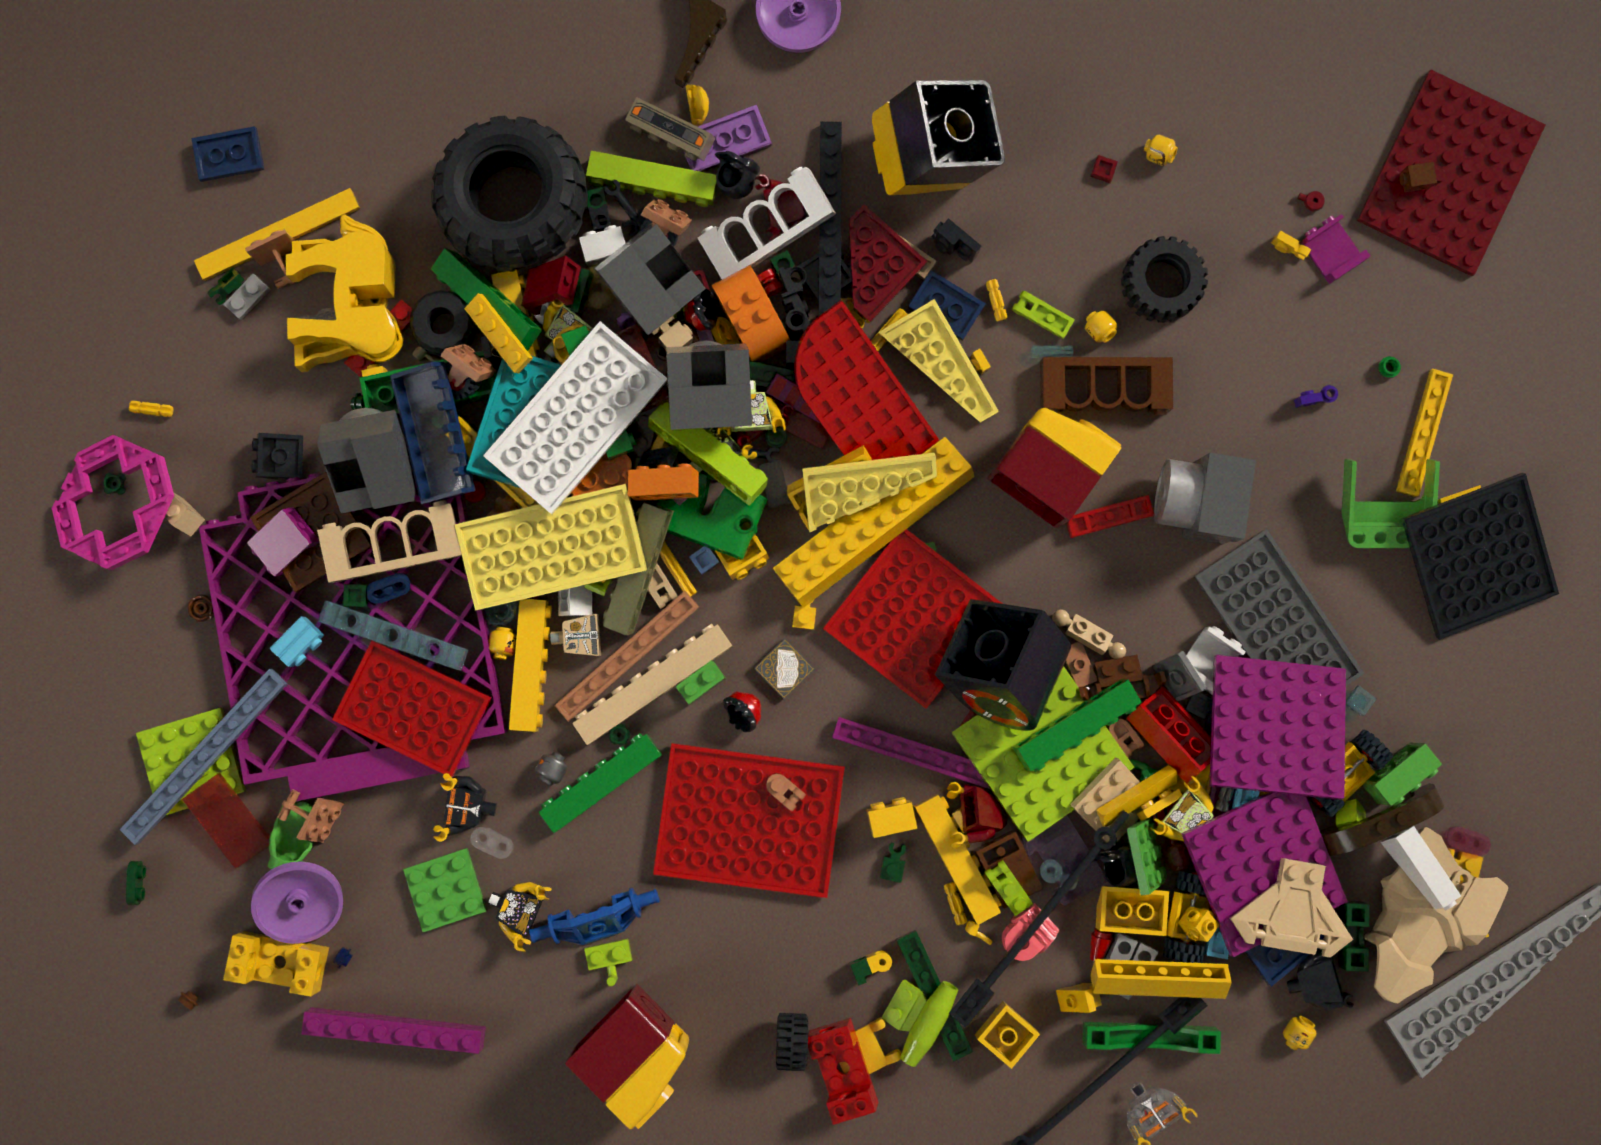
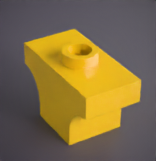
(1078, 998)

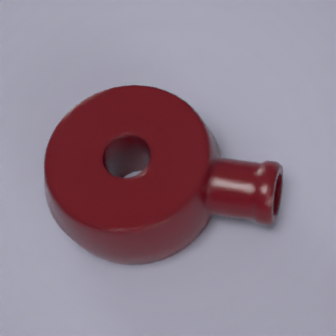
(1308, 200)

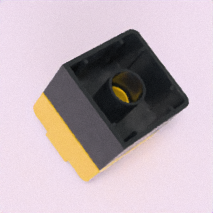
(937, 136)

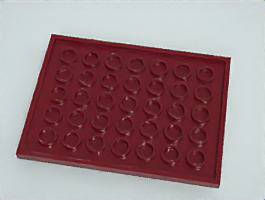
(1477, 161)

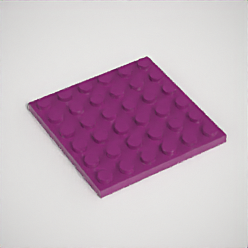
(1278, 727)
(1242, 853)

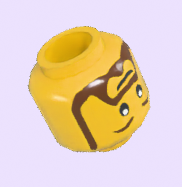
(1160, 150)

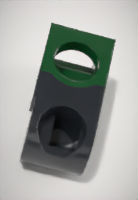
(598, 209)

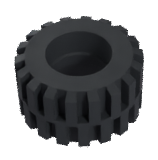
(792, 1042)

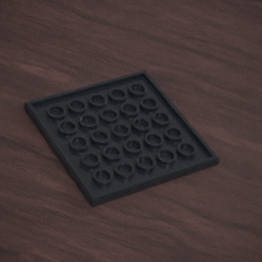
(1480, 555)

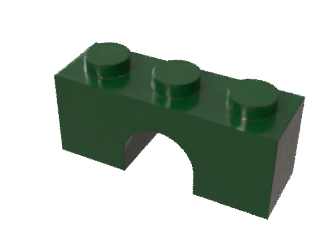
(1355, 954)

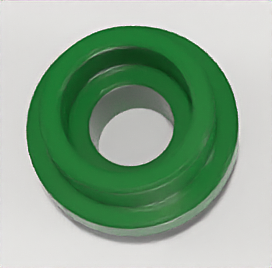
(1395, 364)

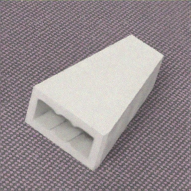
(1422, 867)

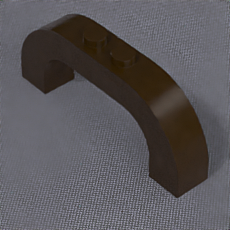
(1420, 807)

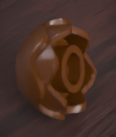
(195, 605)

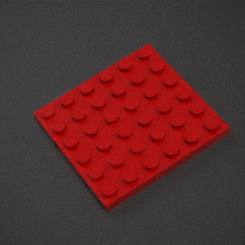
(906, 615)

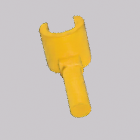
(972, 929)

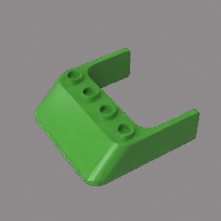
(1379, 522)

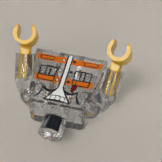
(1153, 1112)

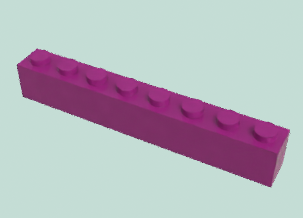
(393, 1030)

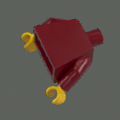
(980, 814)

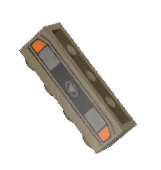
(669, 129)

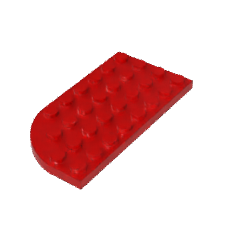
(856, 390)

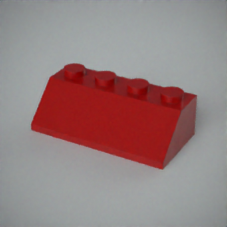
(1173, 734)

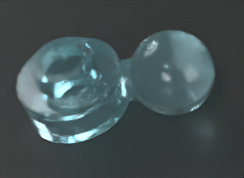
(1057, 875)

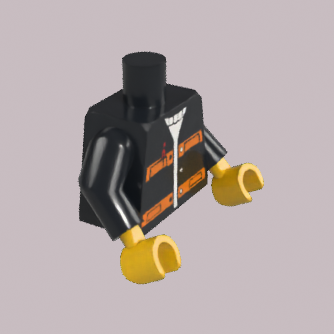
(463, 806)

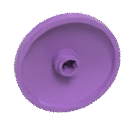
(798, 24)
(297, 902)

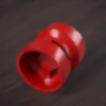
(770, 282)

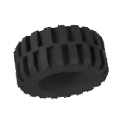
(1180, 257)

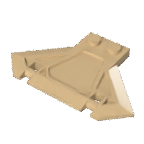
(1294, 913)

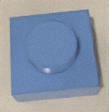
(704, 559)

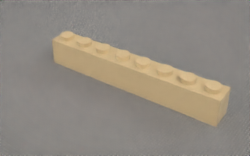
(651, 685)

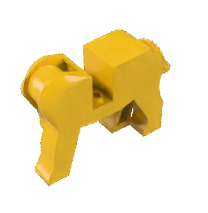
(362, 272)

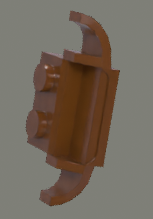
(1124, 668)

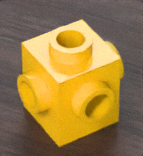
(1198, 923)

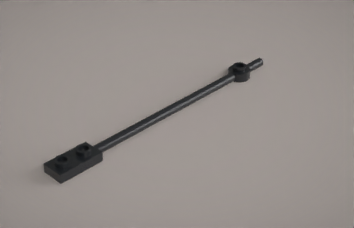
(979, 992)
(1173, 1018)

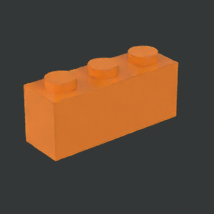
(663, 482)

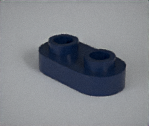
(390, 588)

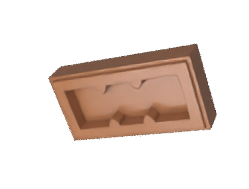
(1080, 665)

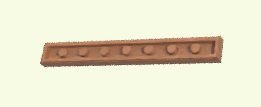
(626, 656)

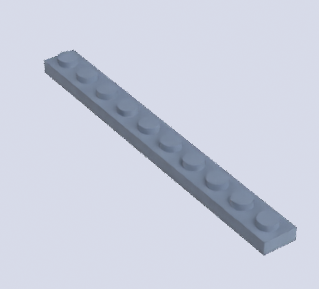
(203, 756)

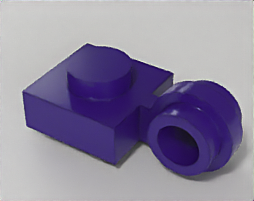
(1310, 398)

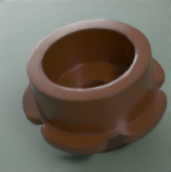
(188, 1000)

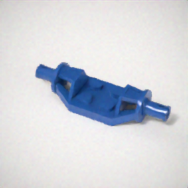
(597, 924)

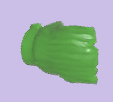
(283, 843)

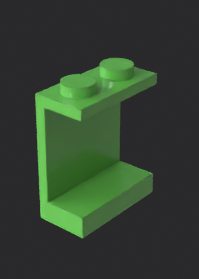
(700, 682)

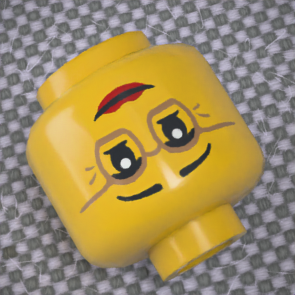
(1299, 1033)

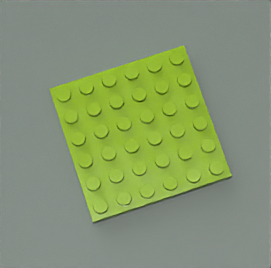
(1040, 797)

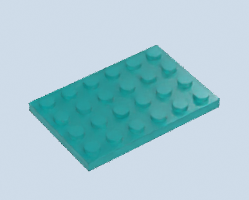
(507, 400)

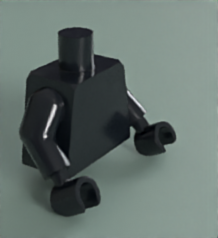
(1319, 983)

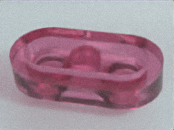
(1466, 840)

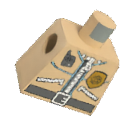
(579, 636)

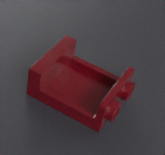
(551, 282)

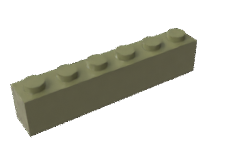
(631, 589)

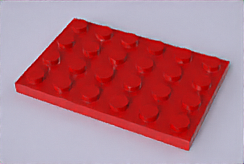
(411, 708)

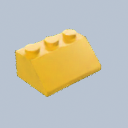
(1129, 912)

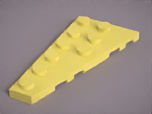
(935, 350)
(853, 486)

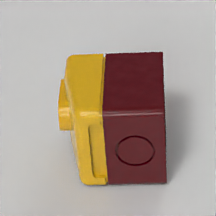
(1054, 465)
(631, 1057)

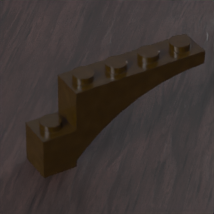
(705, 22)

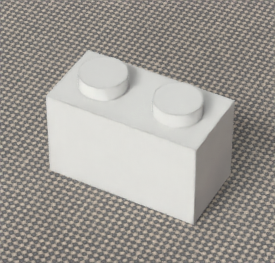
(602, 244)

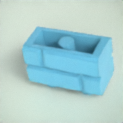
(297, 642)

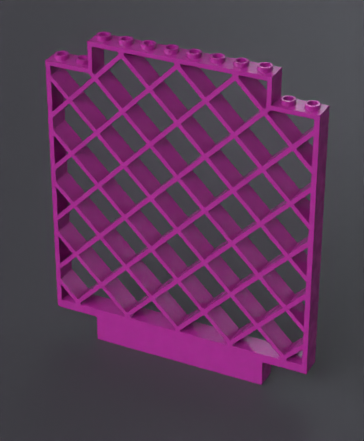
(353, 770)

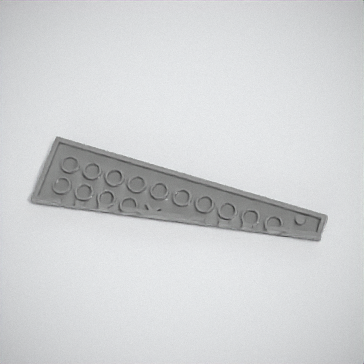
(1455, 1007)

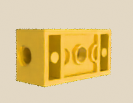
(254, 957)

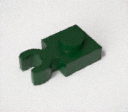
(892, 866)

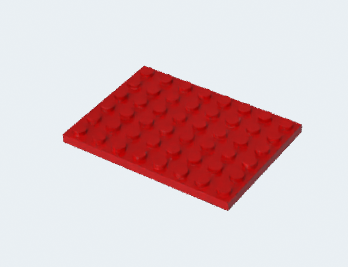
(731, 830)

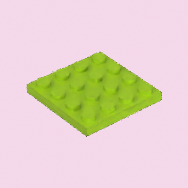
(170, 744)

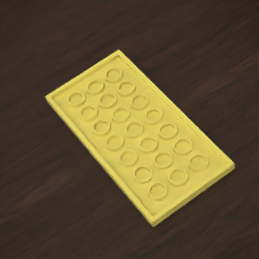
(543, 552)

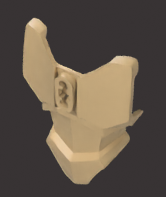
(1414, 934)

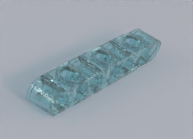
(378, 631)

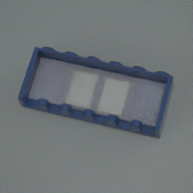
(432, 432)

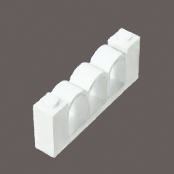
(812, 197)

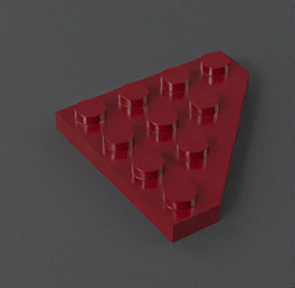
(879, 263)

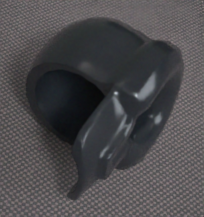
(736, 174)
(1118, 865)

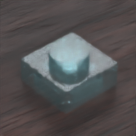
(1360, 700)

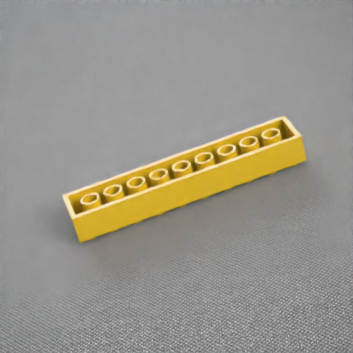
(860, 535)

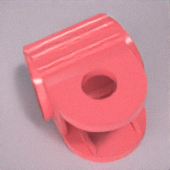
(1038, 942)

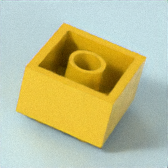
(891, 817)
(1007, 1034)

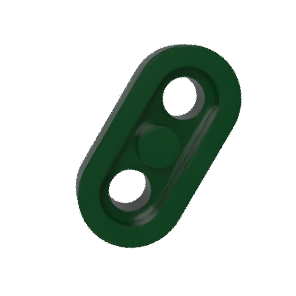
(134, 882)

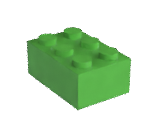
(1402, 774)

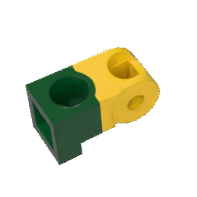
(870, 964)

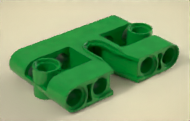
(721, 527)

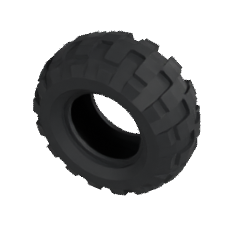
(481, 154)

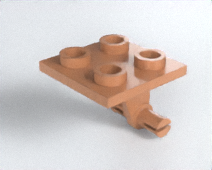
(270, 249)
(318, 821)

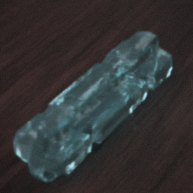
(1051, 351)

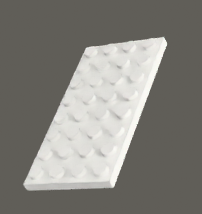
(575, 417)

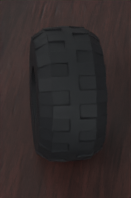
(432, 306)

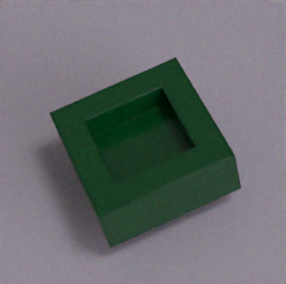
(355, 595)

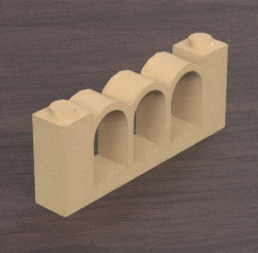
(335, 552)

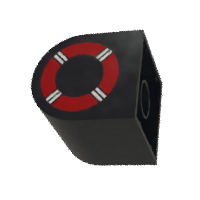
(1004, 662)

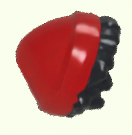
(702, 311)
(743, 710)

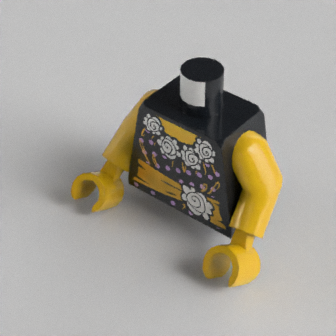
(519, 911)

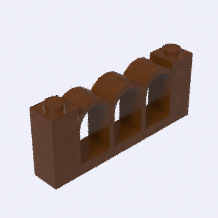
(1158, 382)

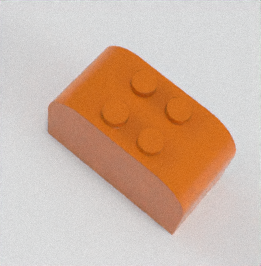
(751, 314)

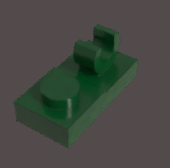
(582, 290)

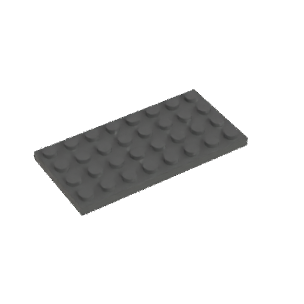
(1272, 608)

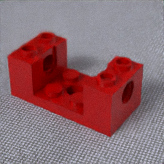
(850, 1092)

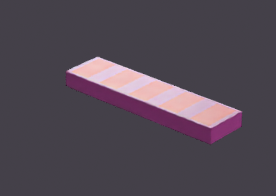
(788, 393)

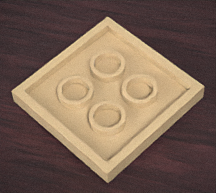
(1106, 786)

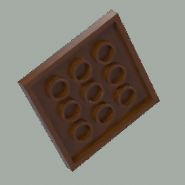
(317, 507)

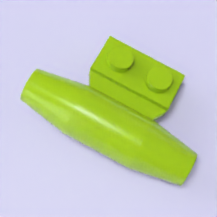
(921, 1017)

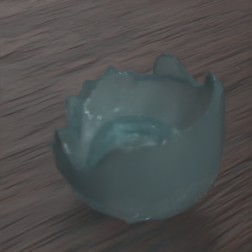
(501, 614)

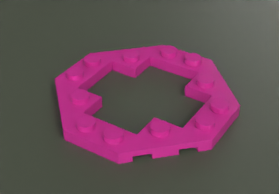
(147, 518)

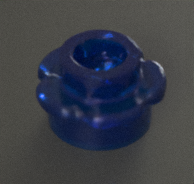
(343, 957)

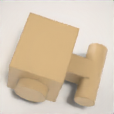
(674, 336)

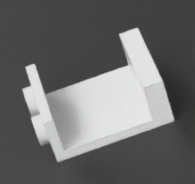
(1207, 645)

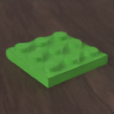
(1146, 856)
(445, 890)

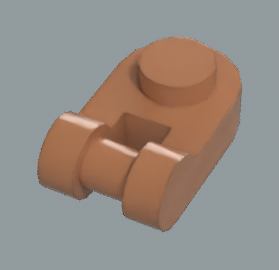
(1122, 730)
(778, 785)

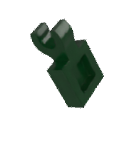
(227, 283)

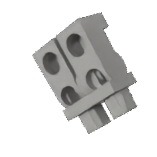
(1128, 948)

